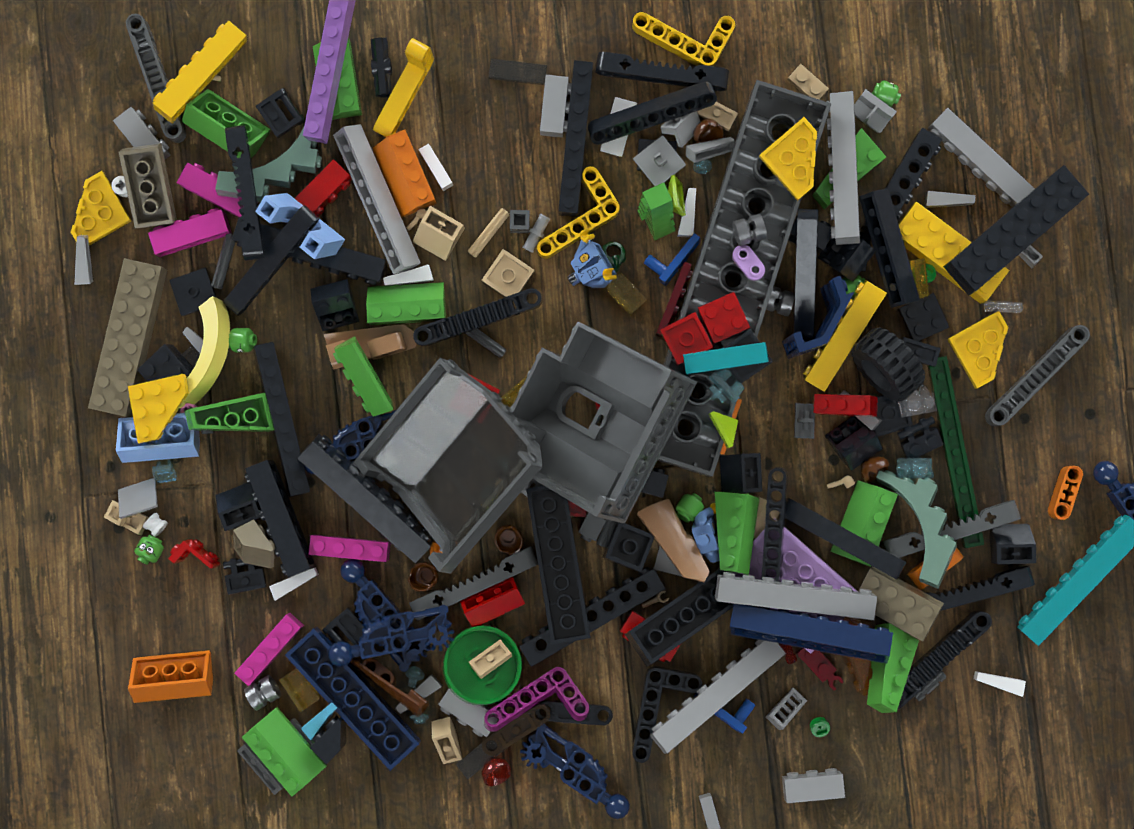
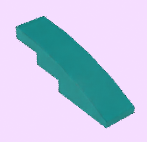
(725, 358)

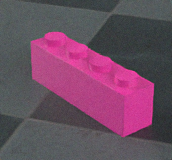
(204, 184)
(189, 233)
(349, 548)
(269, 649)

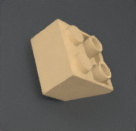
(438, 233)

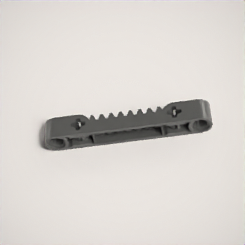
(152, 70)
(1037, 375)
(1003, 514)
(522, 561)

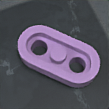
(746, 264)

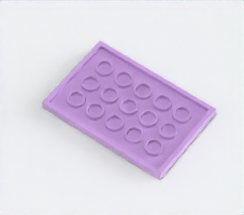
(798, 565)

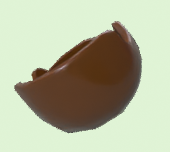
(707, 131)
(871, 467)
(509, 539)
(423, 577)

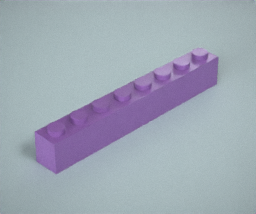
(328, 70)

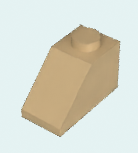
(446, 740)

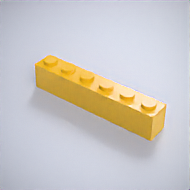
(199, 72)
(845, 335)

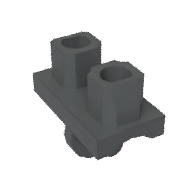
(804, 421)

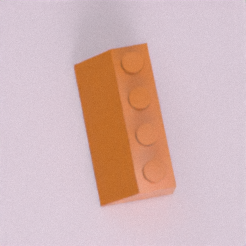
(403, 174)
(171, 676)

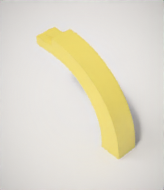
(213, 350)

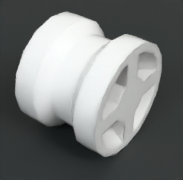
(121, 191)
(155, 524)

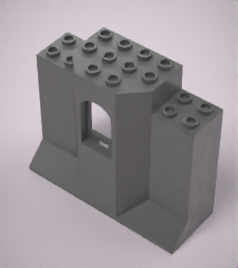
(611, 462)

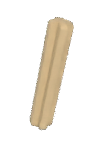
(488, 232)

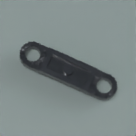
(560, 713)

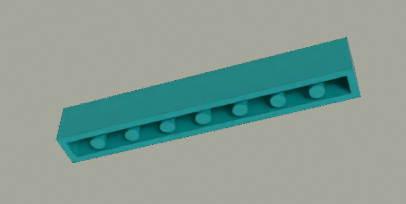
(1079, 581)

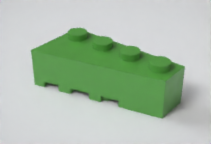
(867, 157)
(657, 210)
(239, 414)
(736, 530)
(890, 678)

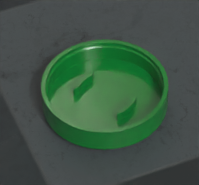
(463, 679)

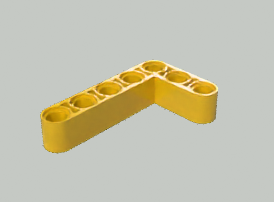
(685, 41)
(419, 63)
(583, 220)

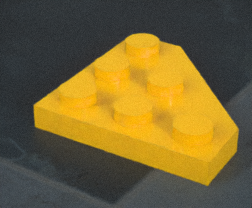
(793, 158)
(98, 210)
(980, 348)
(156, 405)

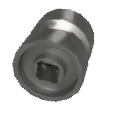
(742, 230)
(785, 302)
(265, 691)

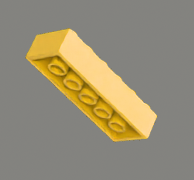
(939, 243)

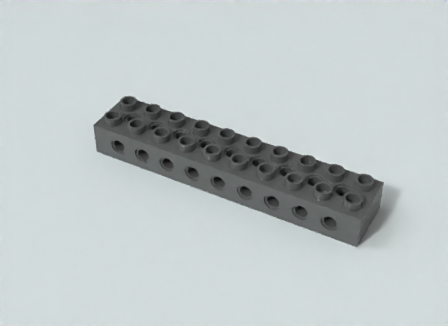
(743, 183)

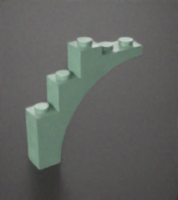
(278, 172)
(919, 497)

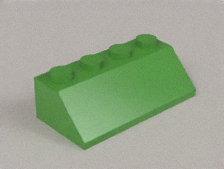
(347, 98)
(212, 114)
(405, 303)
(363, 376)
(867, 515)
(284, 751)

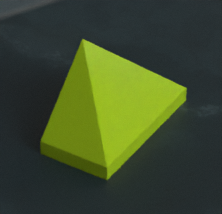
(676, 192)
(725, 426)

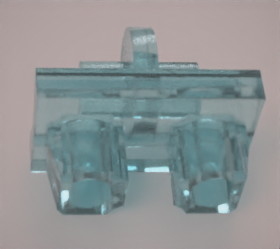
(731, 393)
(914, 468)

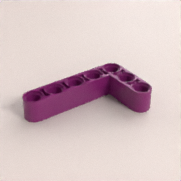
(537, 697)

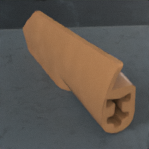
(375, 342)
(671, 536)

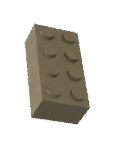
(147, 185)
(902, 603)

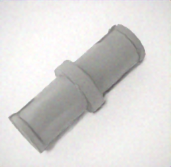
(536, 233)

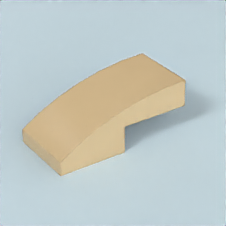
(133, 523)

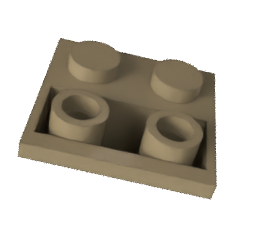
(253, 545)

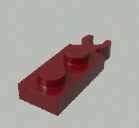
(819, 666)

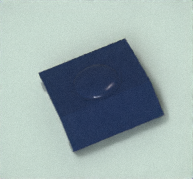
(836, 302)

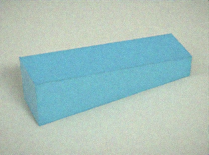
(315, 725)

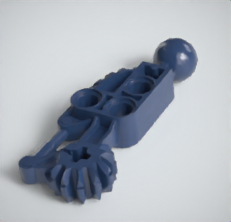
(353, 436)
(1107, 474)
(353, 572)
(381, 630)
(616, 805)

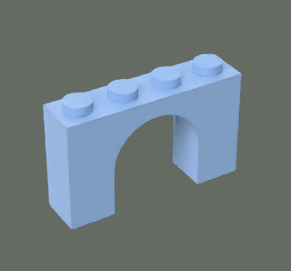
(319, 242)

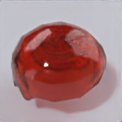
(495, 772)

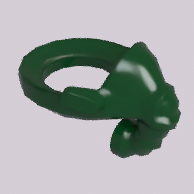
(616, 260)

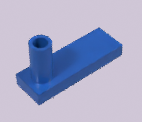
(667, 273)
(741, 715)

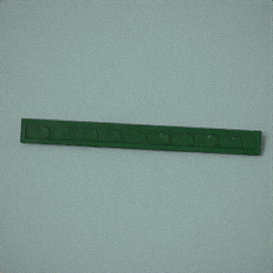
(954, 447)

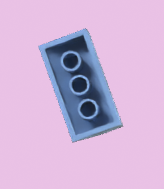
(174, 443)

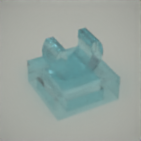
(164, 473)

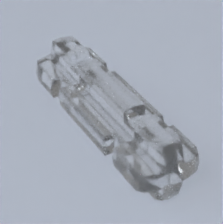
(1003, 306)

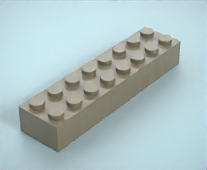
(127, 336)

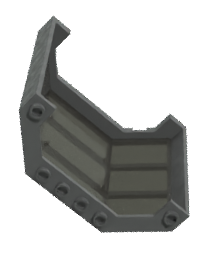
(453, 459)

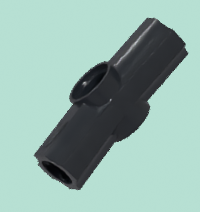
(381, 67)

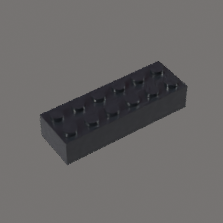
(280, 518)
(678, 621)

